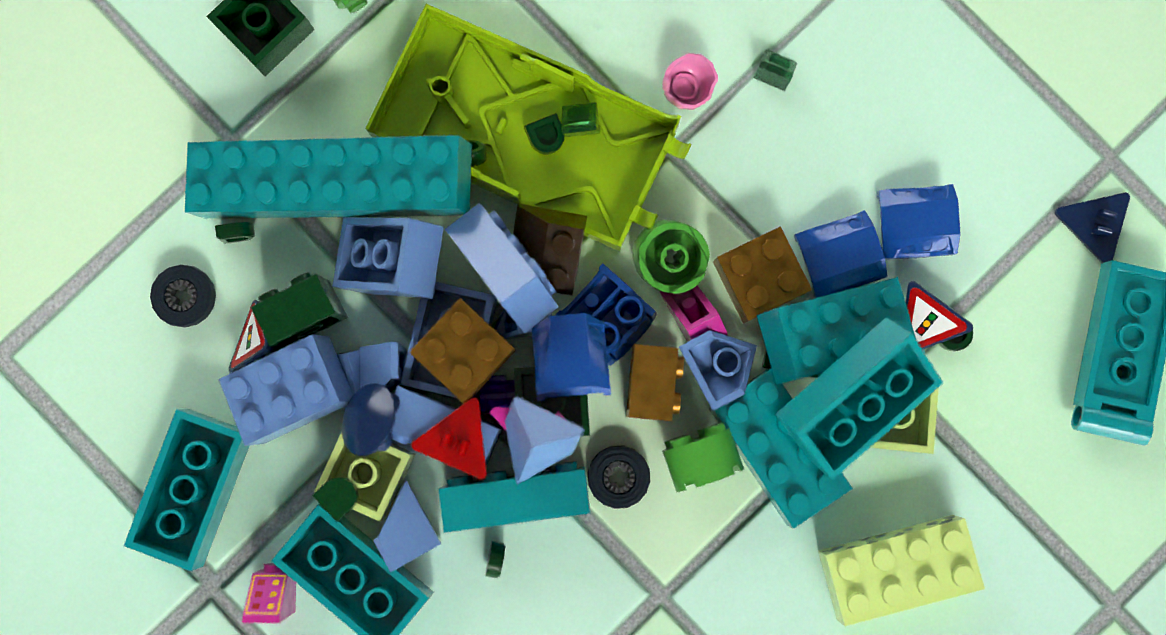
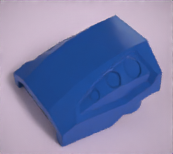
(919, 222)
(842, 254)
(618, 306)
(570, 356)

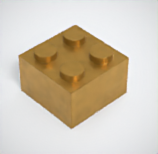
(762, 274)
(462, 351)
(653, 382)

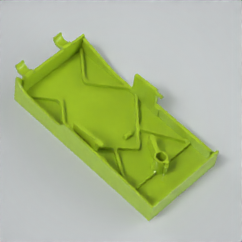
(488, 88)

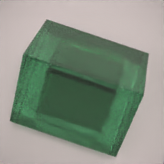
(775, 70)
(580, 119)

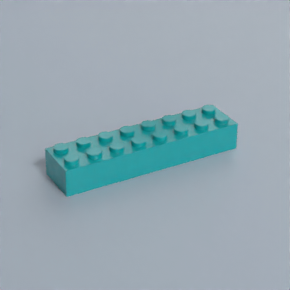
(329, 177)

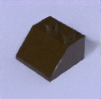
(553, 242)

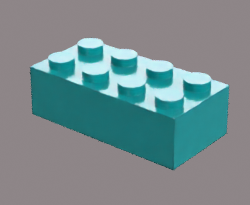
(818, 331)
(860, 398)
(773, 456)
(188, 490)
(503, 502)
(350, 576)

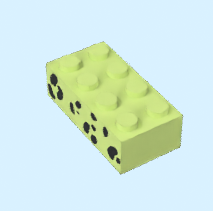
(901, 570)

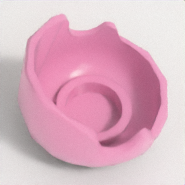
(689, 81)

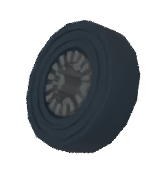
(177, 279)
(634, 486)

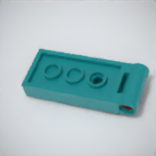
(1125, 333)

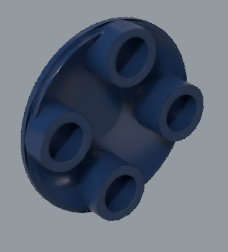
(369, 419)

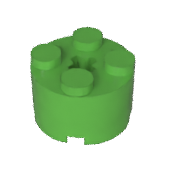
(689, 261)
(702, 458)

